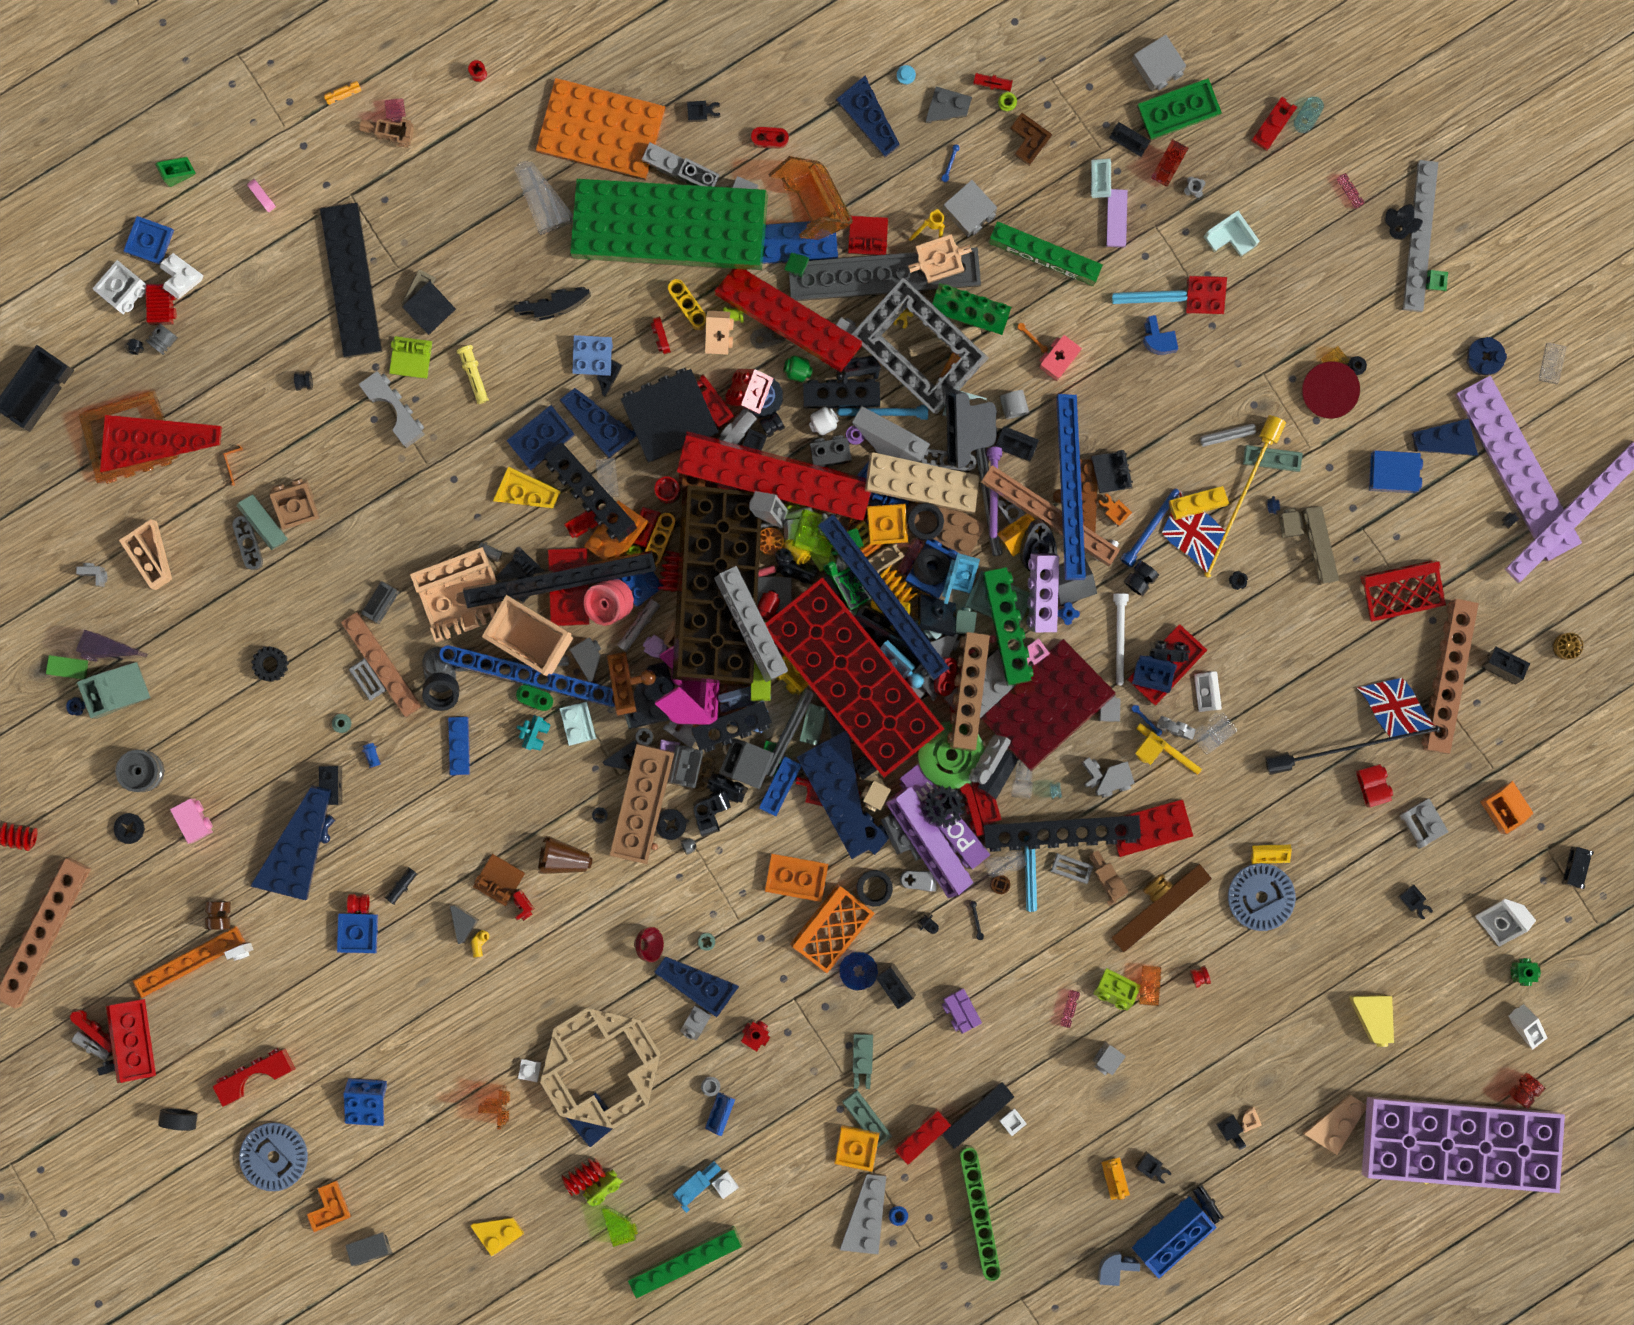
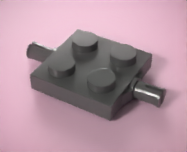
(898, 837)

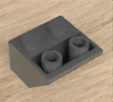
(746, 763)

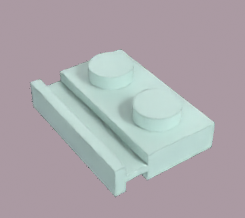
(578, 723)

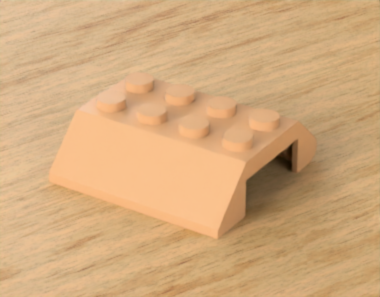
(443, 595)

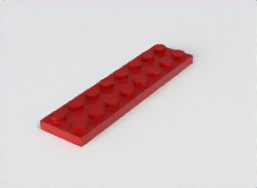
(788, 318)

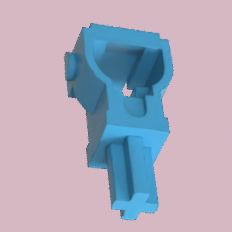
(695, 1185)

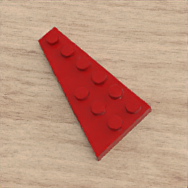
(141, 440)

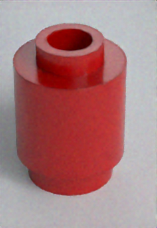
(768, 605)

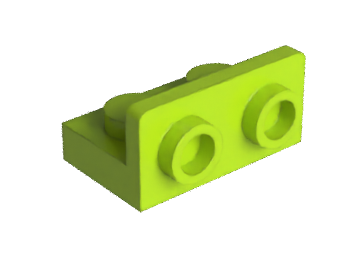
(1117, 990)

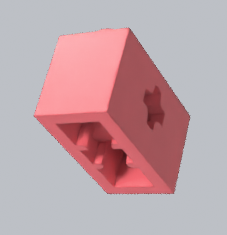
(1067, 349)

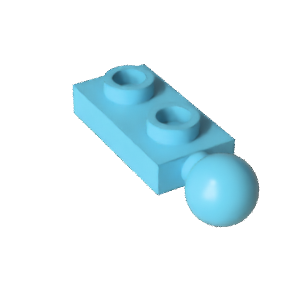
(902, 664)

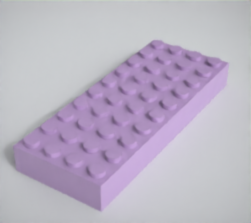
(1463, 1144)

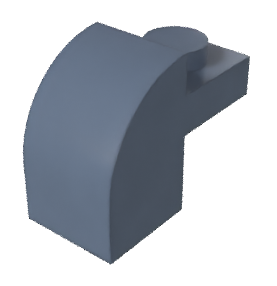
(1112, 1264)

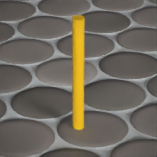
(1173, 752)

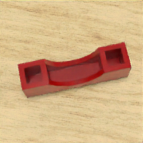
(232, 1088)

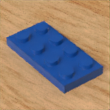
(785, 238)

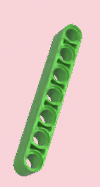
(980, 1222)

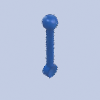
(945, 177)
(1135, 709)

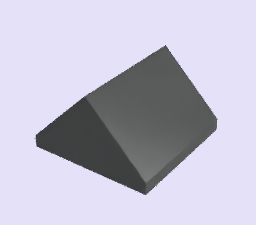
(1075, 589)

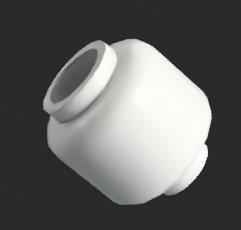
(823, 421)

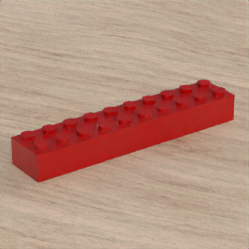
(773, 474)

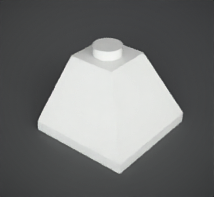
(1506, 921)

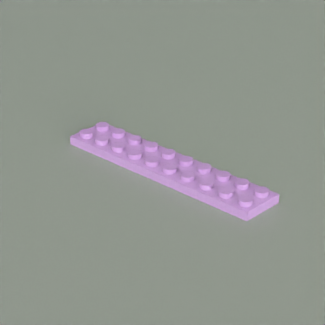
(1514, 460)

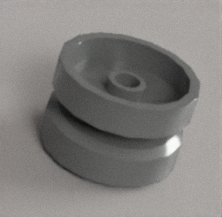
(128, 771)

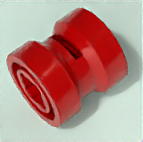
(358, 903)

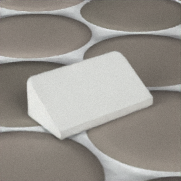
(1207, 691)

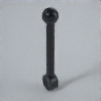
(980, 936)

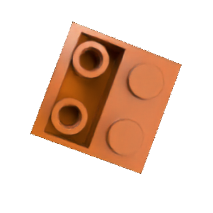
(1507, 808)

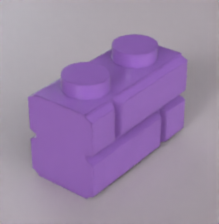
(962, 1011)

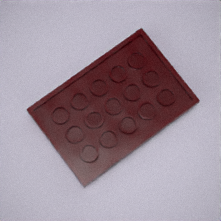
(1049, 707)

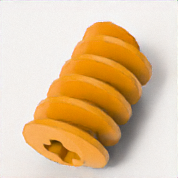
(896, 587)

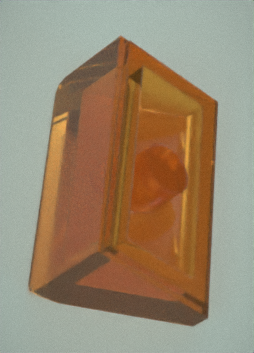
(1150, 985)

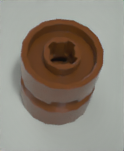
(216, 922)

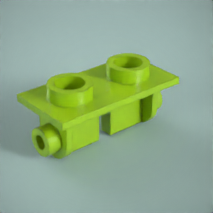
(596, 1195)

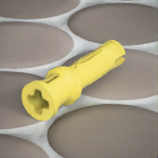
(470, 366)

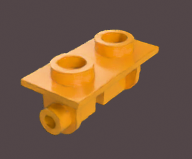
(1115, 1179)

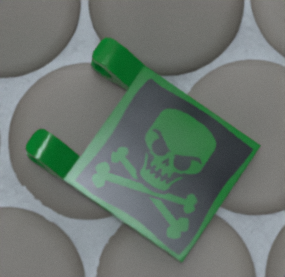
(847, 586)

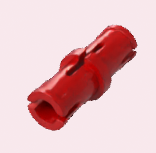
(982, 80)

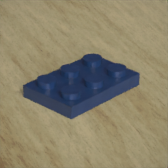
(540, 437)

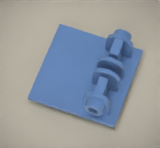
(592, 355)

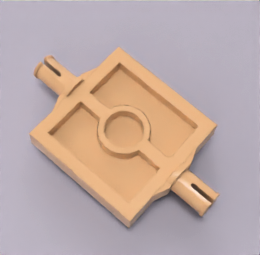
(939, 258)

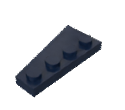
(867, 114)

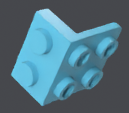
(960, 575)

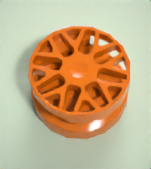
(771, 541)

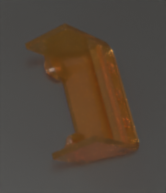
(817, 194)

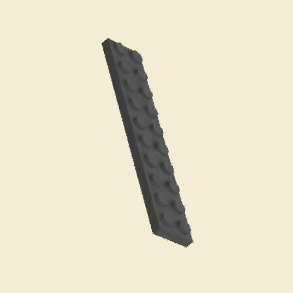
(873, 276)

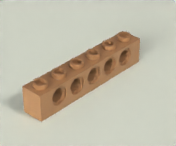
(980, 644)

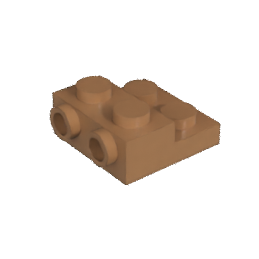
(294, 503)

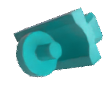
(530, 741)

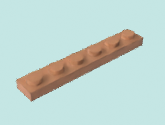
(381, 664)

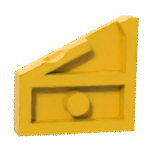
(497, 1233)

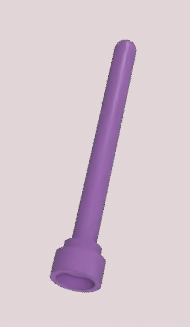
(994, 455)

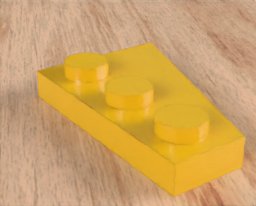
(525, 490)

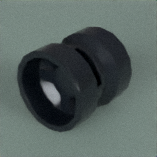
(772, 424)

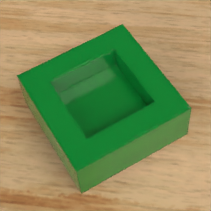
(1437, 280)

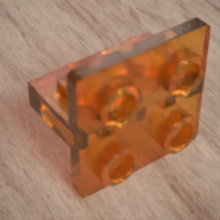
(497, 1106)

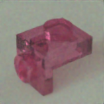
(395, 110)

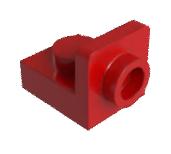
(523, 902)

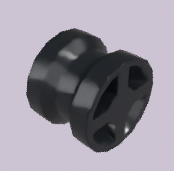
(303, 380)

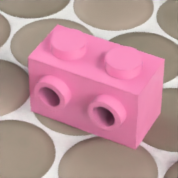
(192, 820)

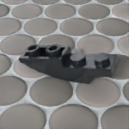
(562, 303)

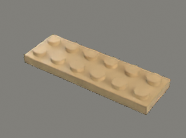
(922, 483)

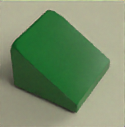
(797, 264)

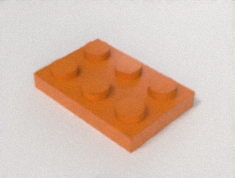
(607, 548)
(796, 877)

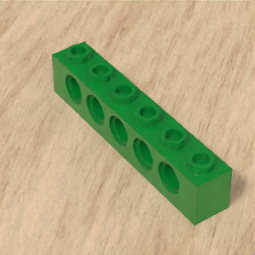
(1012, 675)

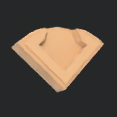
(1250, 1120)

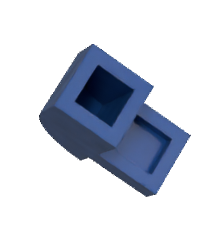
(1158, 342)

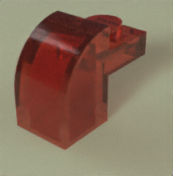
(1169, 163)

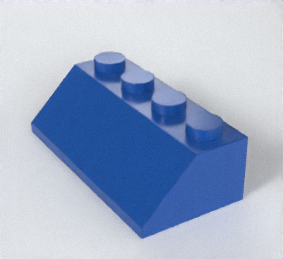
(1173, 1237)

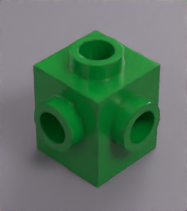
(1518, 971)

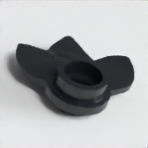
(1402, 218)

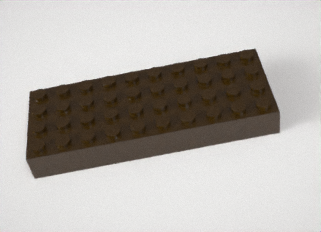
(714, 537)

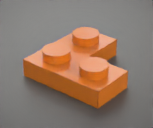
(334, 1208)

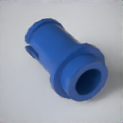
(371, 755)

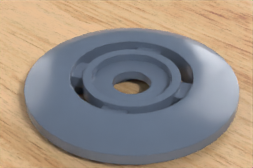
(1274, 910)
(257, 1166)

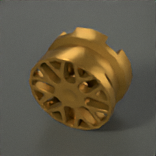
(1567, 646)
(1157, 887)

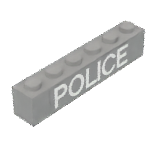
(751, 624)

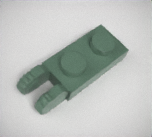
(862, 1058)

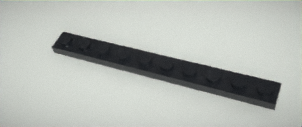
(559, 579)

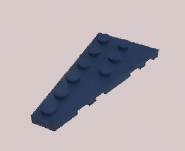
(835, 783)
(294, 856)

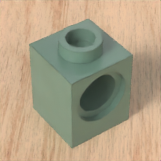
(965, 621)

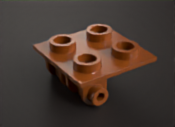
(499, 879)

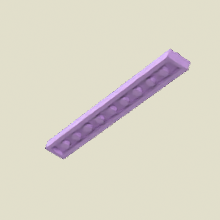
(1572, 515)

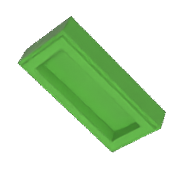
(67, 667)

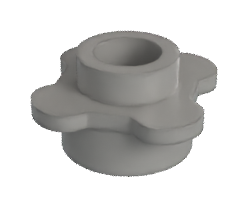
(1194, 182)

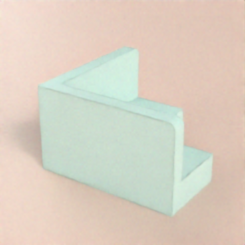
(1232, 230)

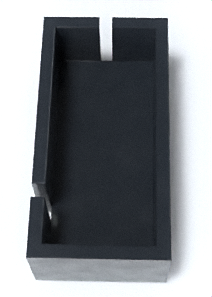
(33, 388)

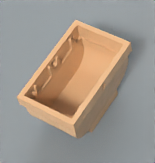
(528, 636)

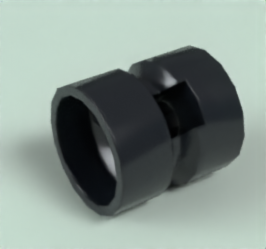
(1141, 578)

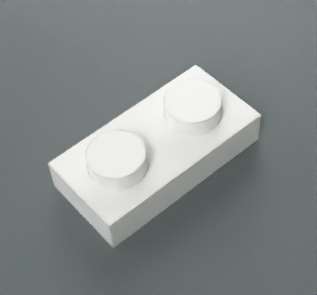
(239, 952)

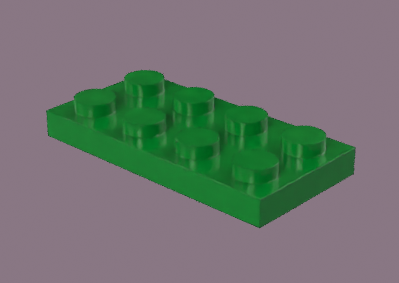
(1179, 109)

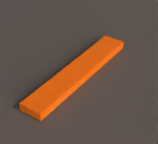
(188, 962)

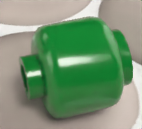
(797, 368)

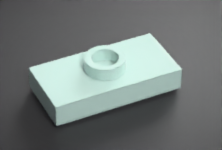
(1101, 178)

